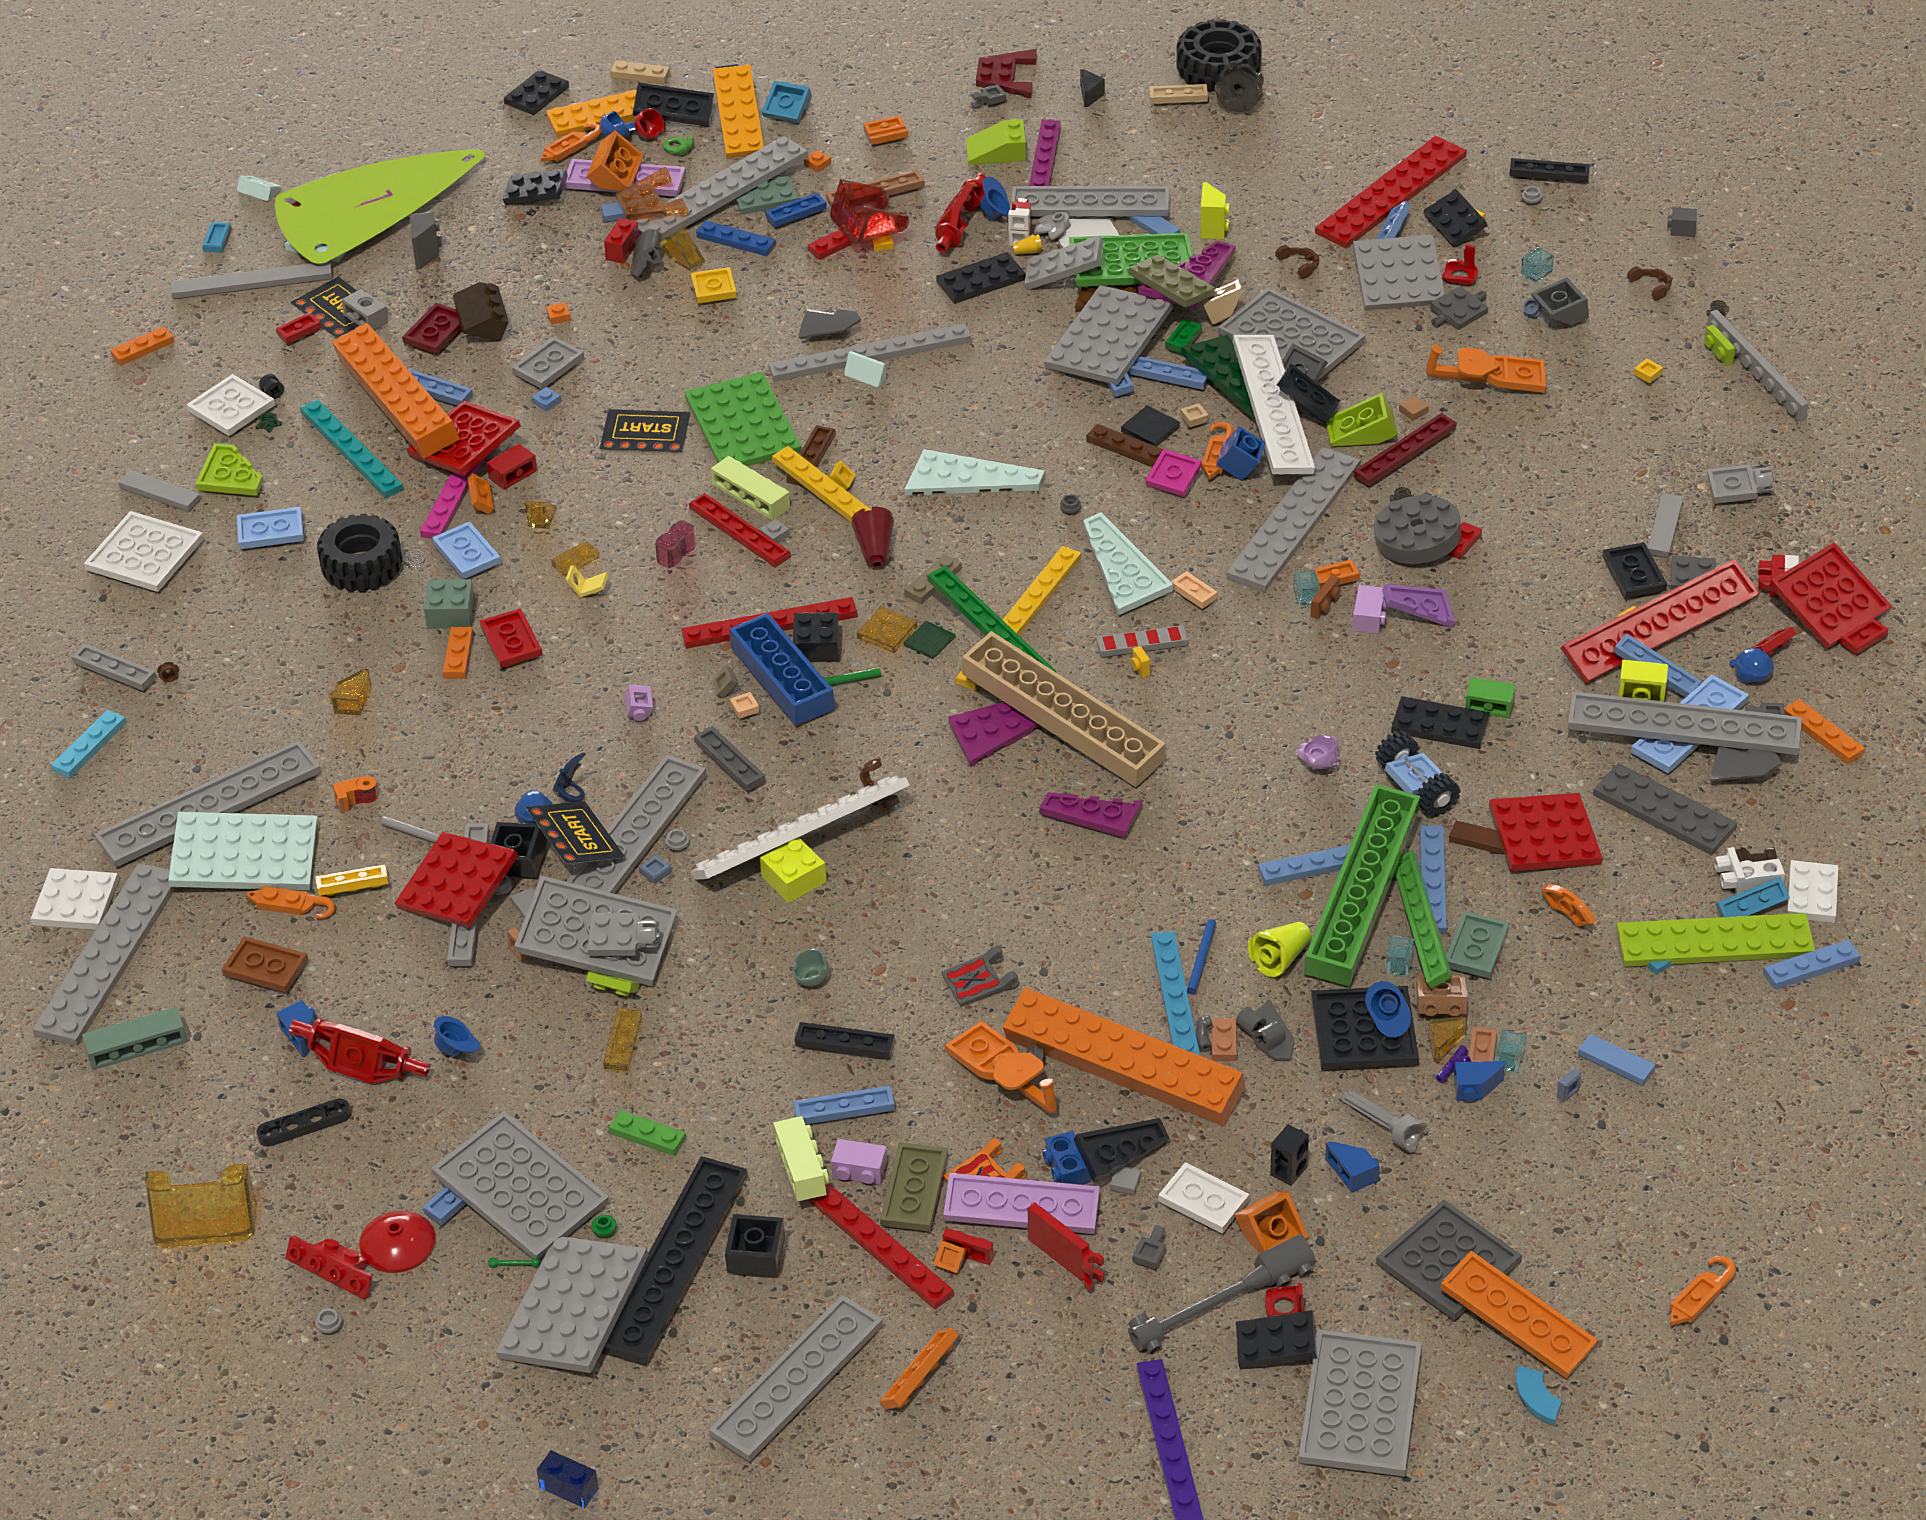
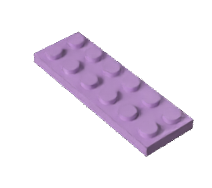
(579, 168)
(1006, 1201)

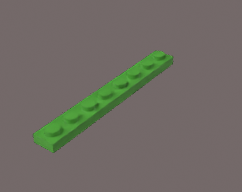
(1422, 920)

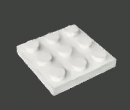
(230, 404)
(74, 898)

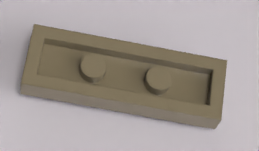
(921, 589)

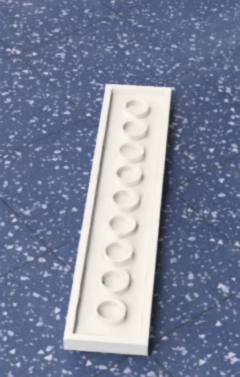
(1273, 410)
(805, 824)

